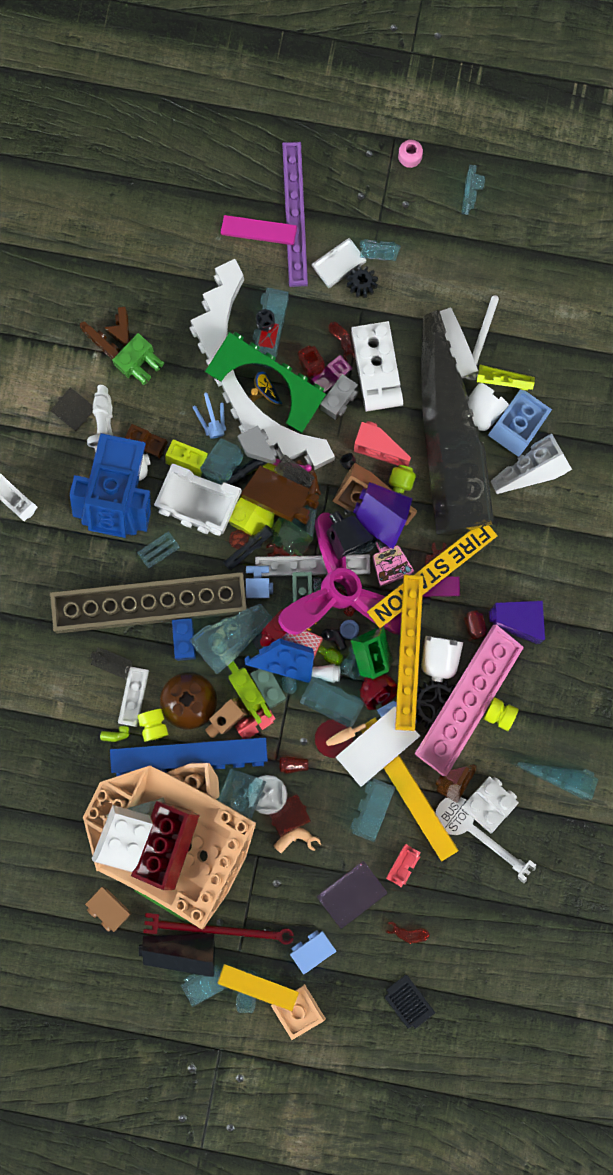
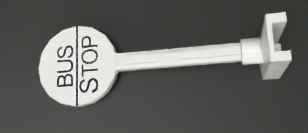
(458, 821)

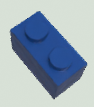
(182, 633)

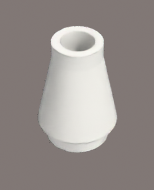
(327, 672)

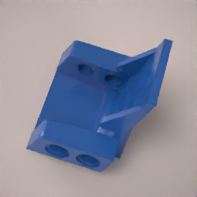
(110, 497)

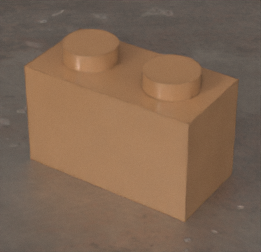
(108, 909)

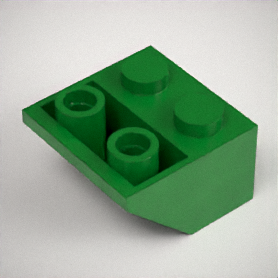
(372, 653)

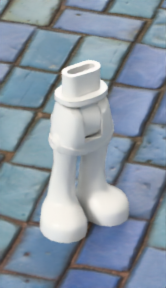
(103, 412)

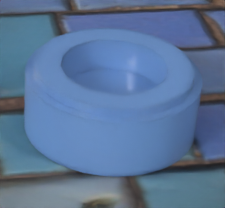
(349, 629)

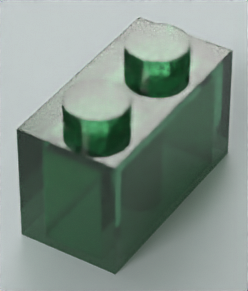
(291, 536)

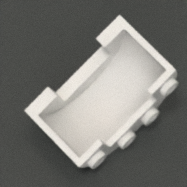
(197, 500)

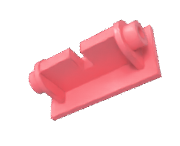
(247, 728)
(399, 872)

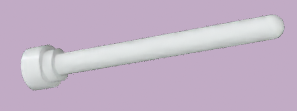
(483, 332)

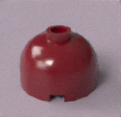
(378, 691)

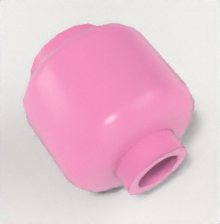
(410, 153)

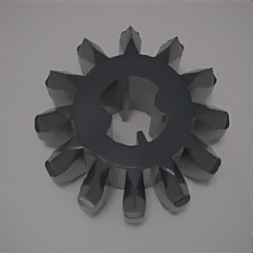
(357, 276)

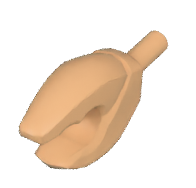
(344, 735)

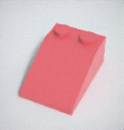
(377, 444)

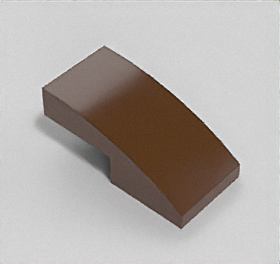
(154, 444)

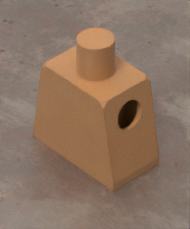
(232, 711)

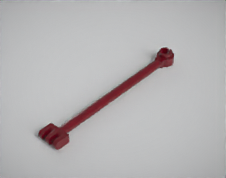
(214, 929)

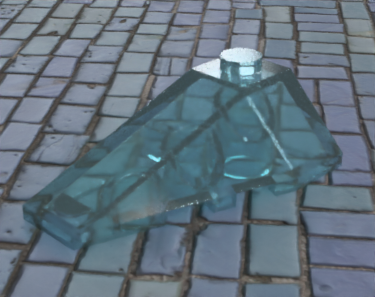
(228, 638)
(573, 781)

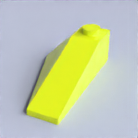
(251, 517)

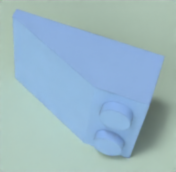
(520, 422)

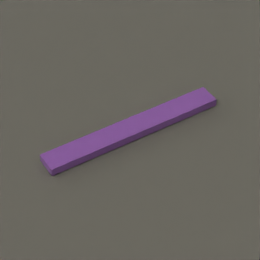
(295, 213)

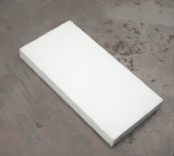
(375, 748)

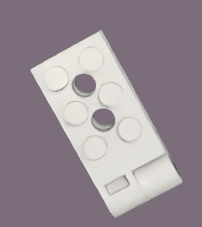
(378, 383)

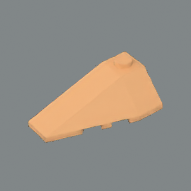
(199, 776)

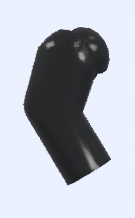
(334, 636)

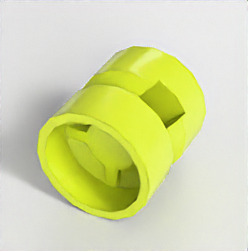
(501, 714)
(152, 725)

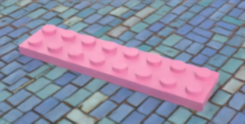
(469, 700)

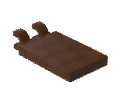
(280, 495)

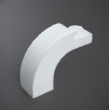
(15, 499)

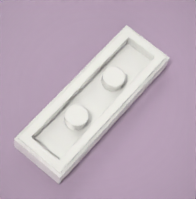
(133, 696)

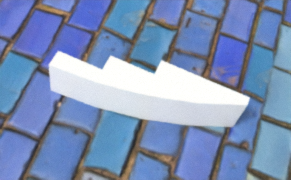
(459, 346)

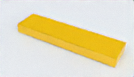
(258, 987)

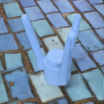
(215, 428)

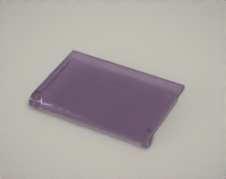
(352, 894)

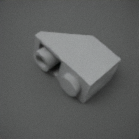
(256, 446)

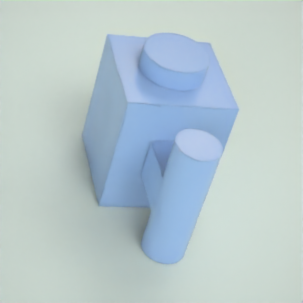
(258, 586)

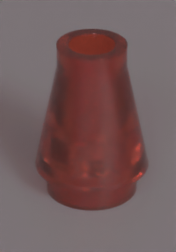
(292, 764)

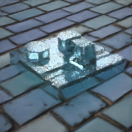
(472, 183)
(242, 792)

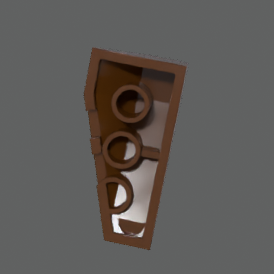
(455, 782)

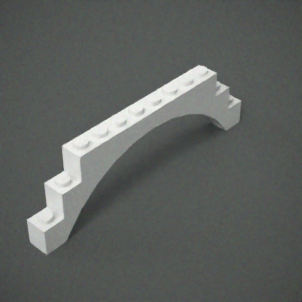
(211, 331)

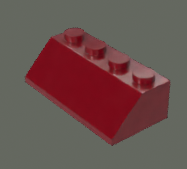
(166, 846)

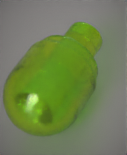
(331, 655)

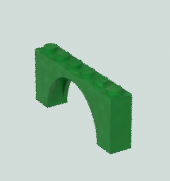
(304, 396)

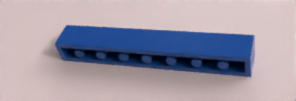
(175, 756)

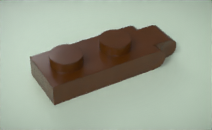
(100, 340)

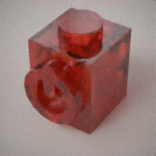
(311, 361)

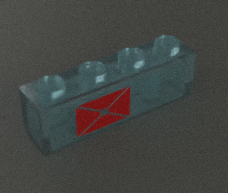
(269, 341)

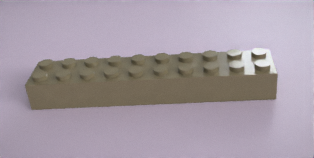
(148, 602)

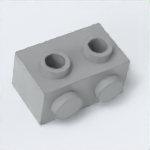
(338, 397)

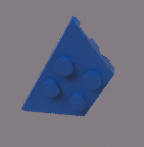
(285, 659)

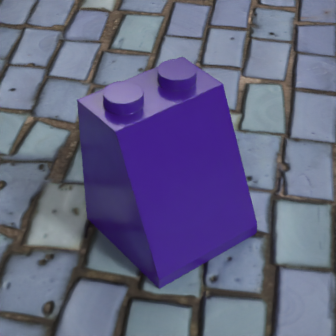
(383, 513)
(520, 619)

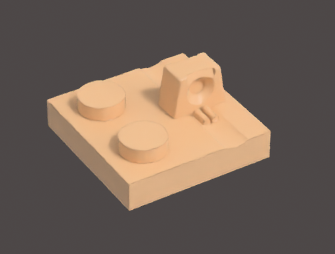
(304, 1015)

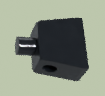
(347, 535)

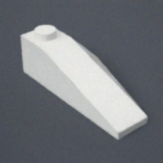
(537, 466)

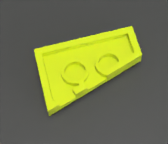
(505, 378)

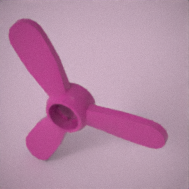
(311, 608)

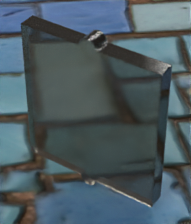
(72, 409)

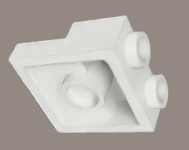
(490, 804)

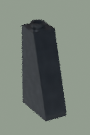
(180, 953)

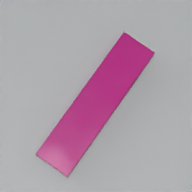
(259, 230)

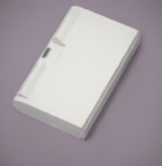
(338, 263)

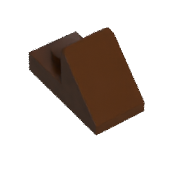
(121, 332)

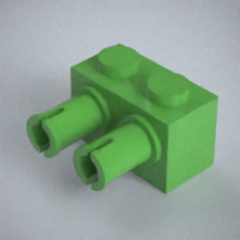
(134, 355)

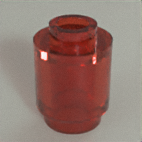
(475, 625)

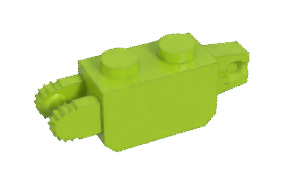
(248, 691)

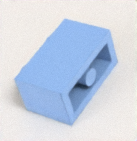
(312, 952)

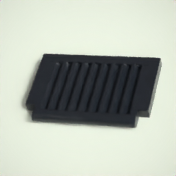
(408, 1002)

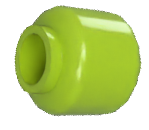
(402, 478)

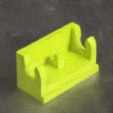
(186, 457)

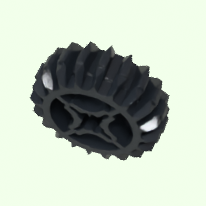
(438, 688)

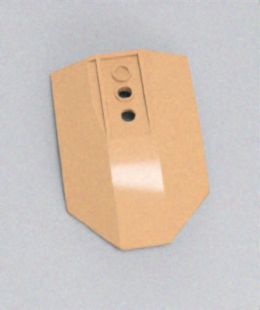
(219, 832)

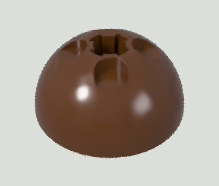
(188, 712)

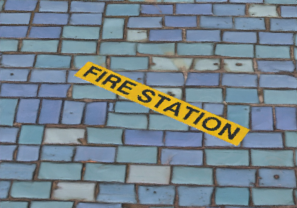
(434, 572)

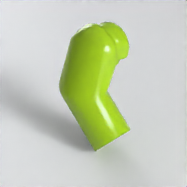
(115, 736)

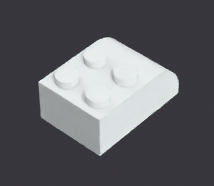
(122, 838)

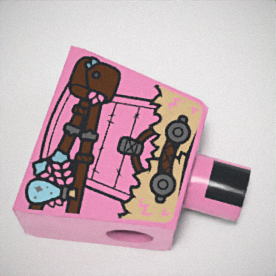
(390, 564)

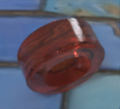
(238, 539)

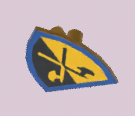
(264, 388)

